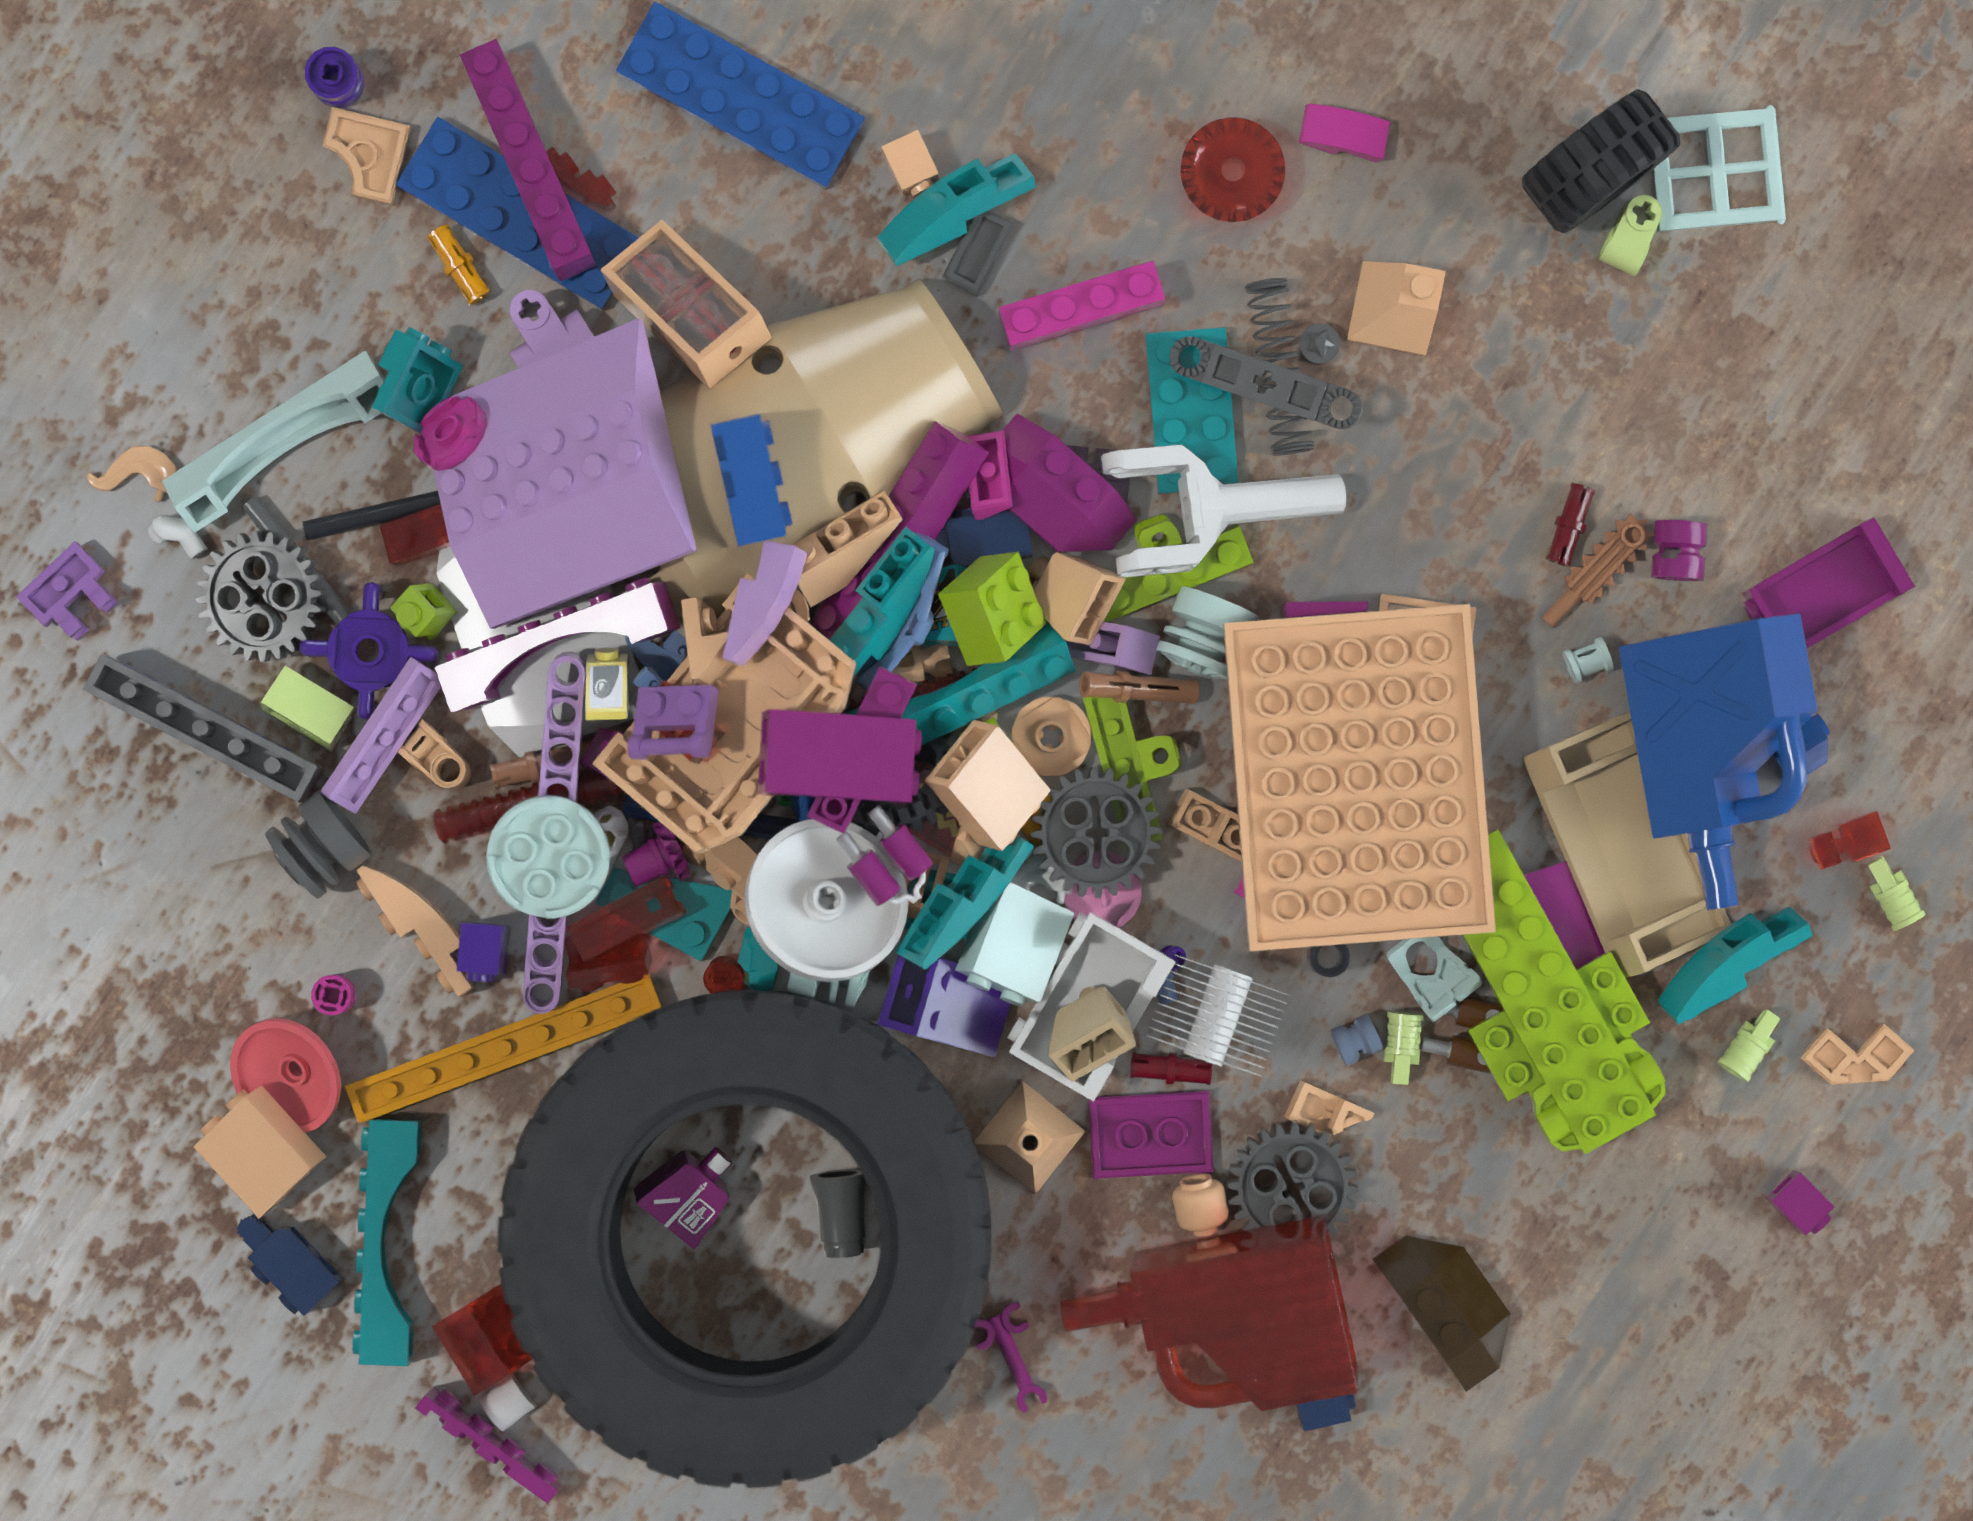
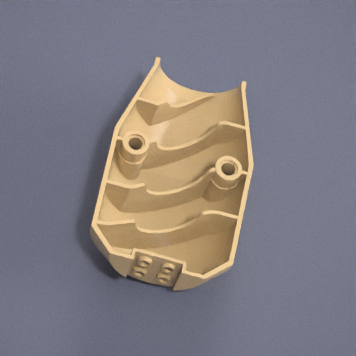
(843, 420)

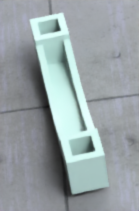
(212, 480)

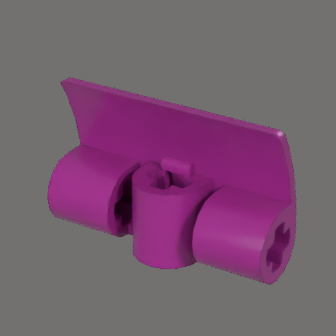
(1566, 912)

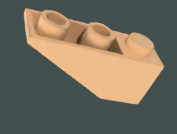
(844, 547)

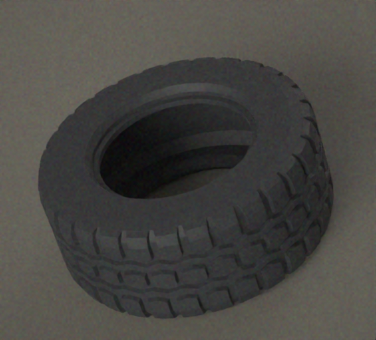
(631, 1374)

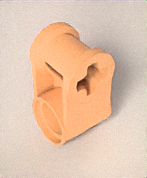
(430, 751)

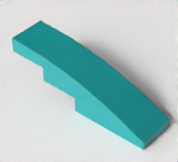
(955, 909)

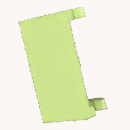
(307, 708)

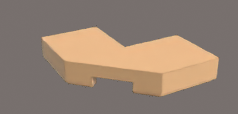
(1873, 1062)

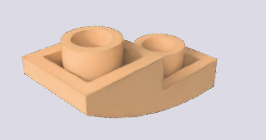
(1208, 823)

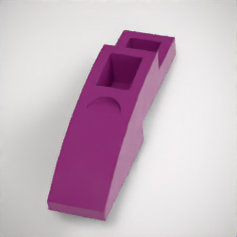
(885, 698)

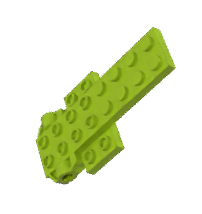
(1560, 1026)

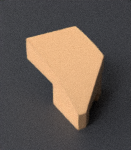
(1324, 1110)

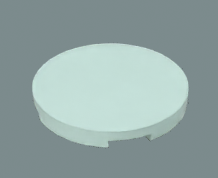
(548, 856)

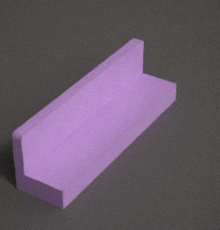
(382, 735)

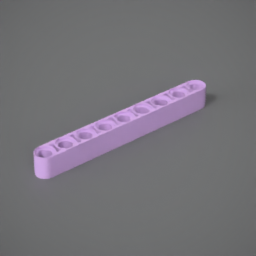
(565, 773)

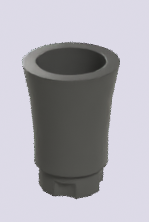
(840, 1211)

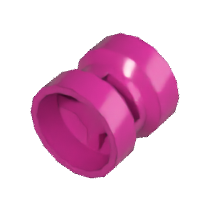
(340, 992)

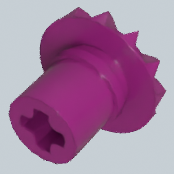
(656, 858)

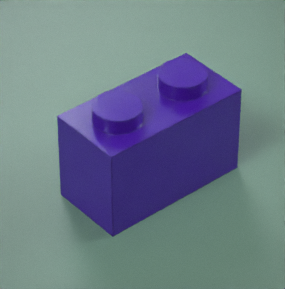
(483, 950)

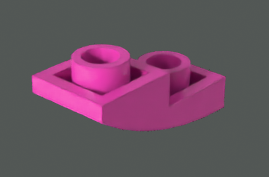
(1345, 131)

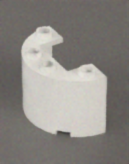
(1095, 958)

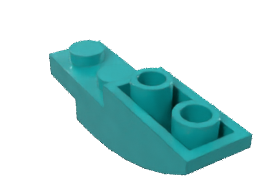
(944, 207)
(887, 599)
(1720, 965)

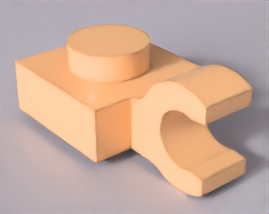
(925, 660)

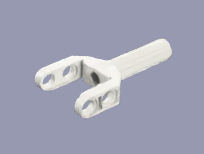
(1211, 506)

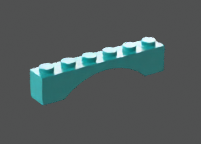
(991, 686)
(385, 1325)

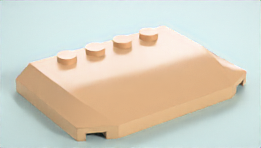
(719, 796)

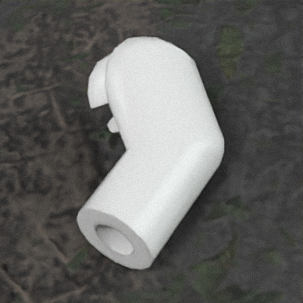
(176, 529)

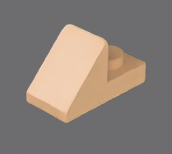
(703, 648)

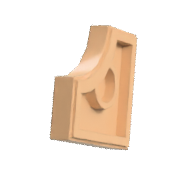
(371, 150)

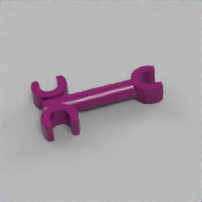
(999, 1329)

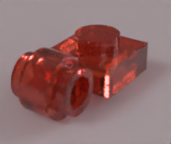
(1859, 838)

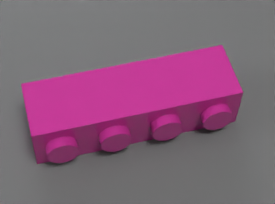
(1081, 305)

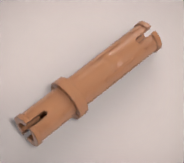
(1124, 686)
(529, 766)

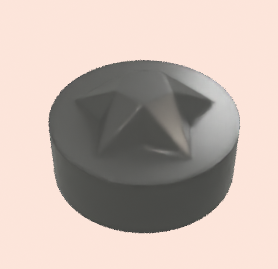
(1319, 344)

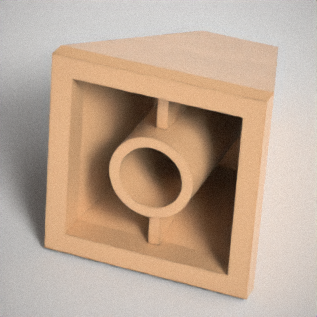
(1024, 1115)

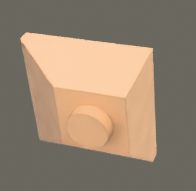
(1396, 306)

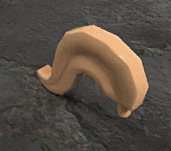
(138, 459)

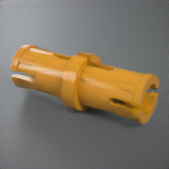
(458, 264)

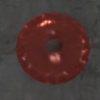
(1236, 142)

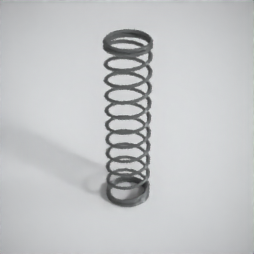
(1268, 288)

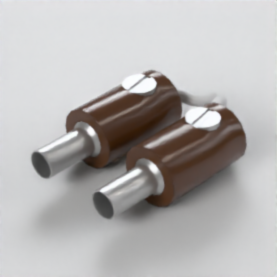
(1461, 1050)

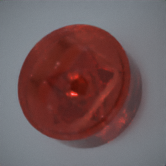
(723, 975)

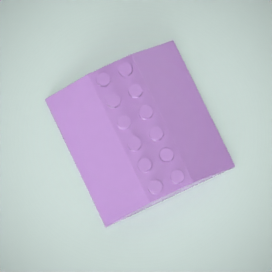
(567, 479)

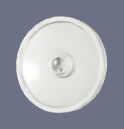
(812, 908)

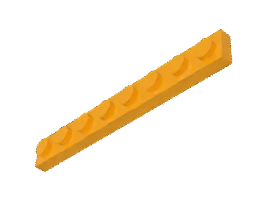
(501, 1048)

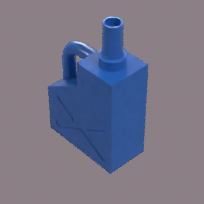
(1706, 720)

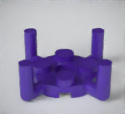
(392, 657)

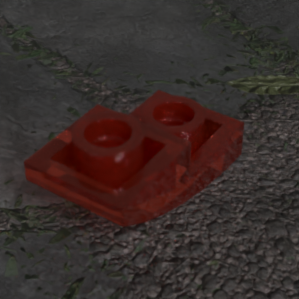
(588, 187)

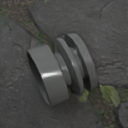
(318, 844)

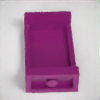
(1833, 583)
(838, 756)

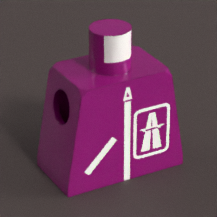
(686, 1194)

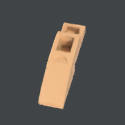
(729, 868)
(410, 911)

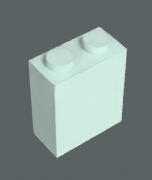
(1015, 945)

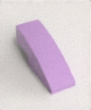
(763, 601)

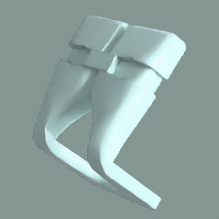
(1439, 991)

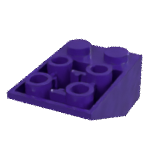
(943, 1007)

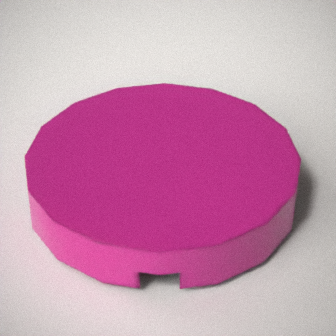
(450, 433)

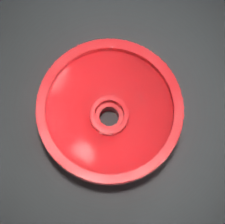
(269, 1057)

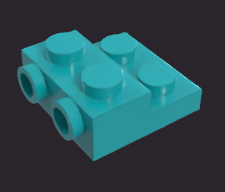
(416, 377)

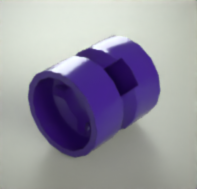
(334, 77)

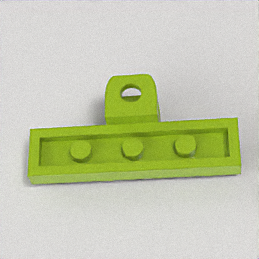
(1226, 555)
(1122, 752)

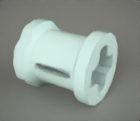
(1588, 660)

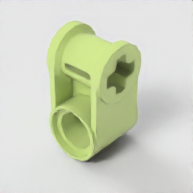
(1629, 241)

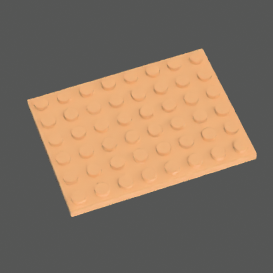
(1359, 777)

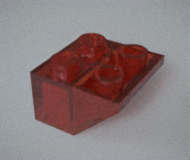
(482, 1340)

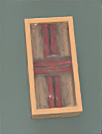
(686, 304)

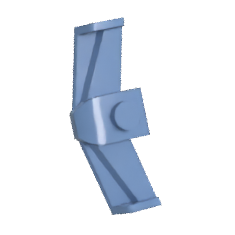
(917, 624)

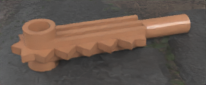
(1597, 570)

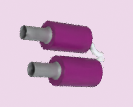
(901, 848)

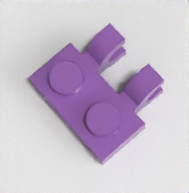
(61, 585)

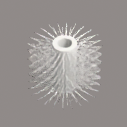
(1217, 1016)

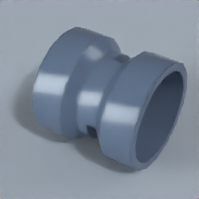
(1357, 1039)

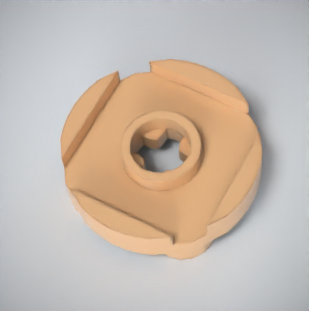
(1056, 714)

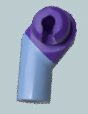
(1171, 951)

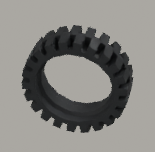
(923, 805)

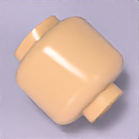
(1200, 1204)

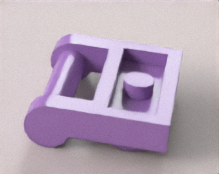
(669, 710)

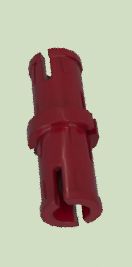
(1570, 524)
(1170, 1068)

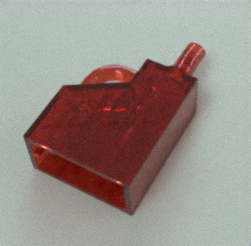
(1253, 1301)

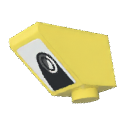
(607, 685)

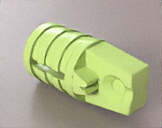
(1894, 895)
(1402, 1044)
(1749, 1046)

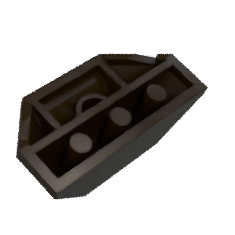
(1449, 1304)

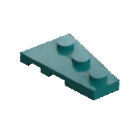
(693, 932)

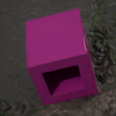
(1800, 1203)

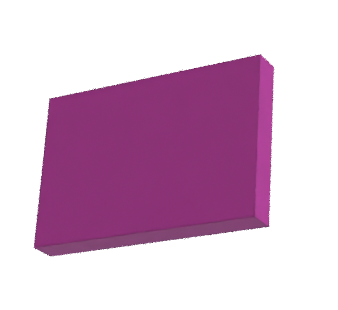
(1150, 1134)

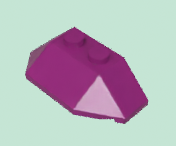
(1061, 492)

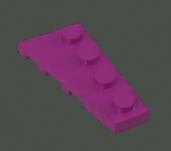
(458, 1422)

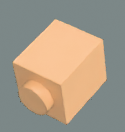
(910, 164)

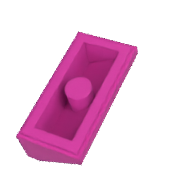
(991, 485)

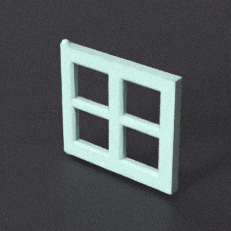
(1717, 172)

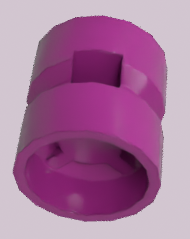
(1686, 537)

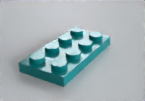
(1190, 410)

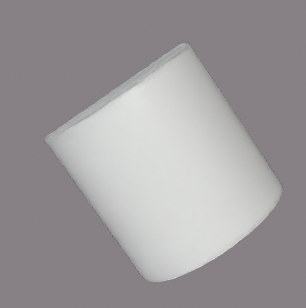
(507, 1403)

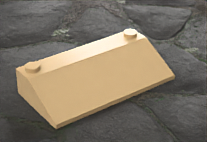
(1636, 888)

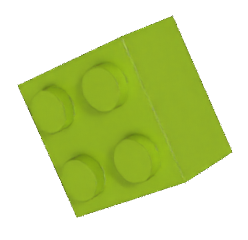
(992, 608)

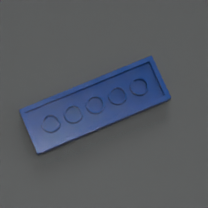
(740, 95)
(479, 193)

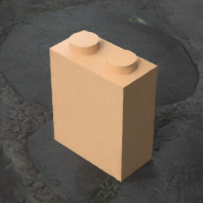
(988, 785)
(258, 1150)

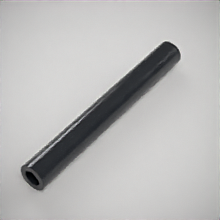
(368, 515)

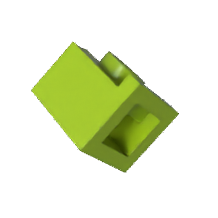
(418, 615)

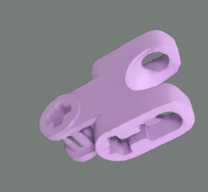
(548, 332)

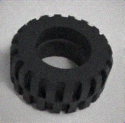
(1600, 161)

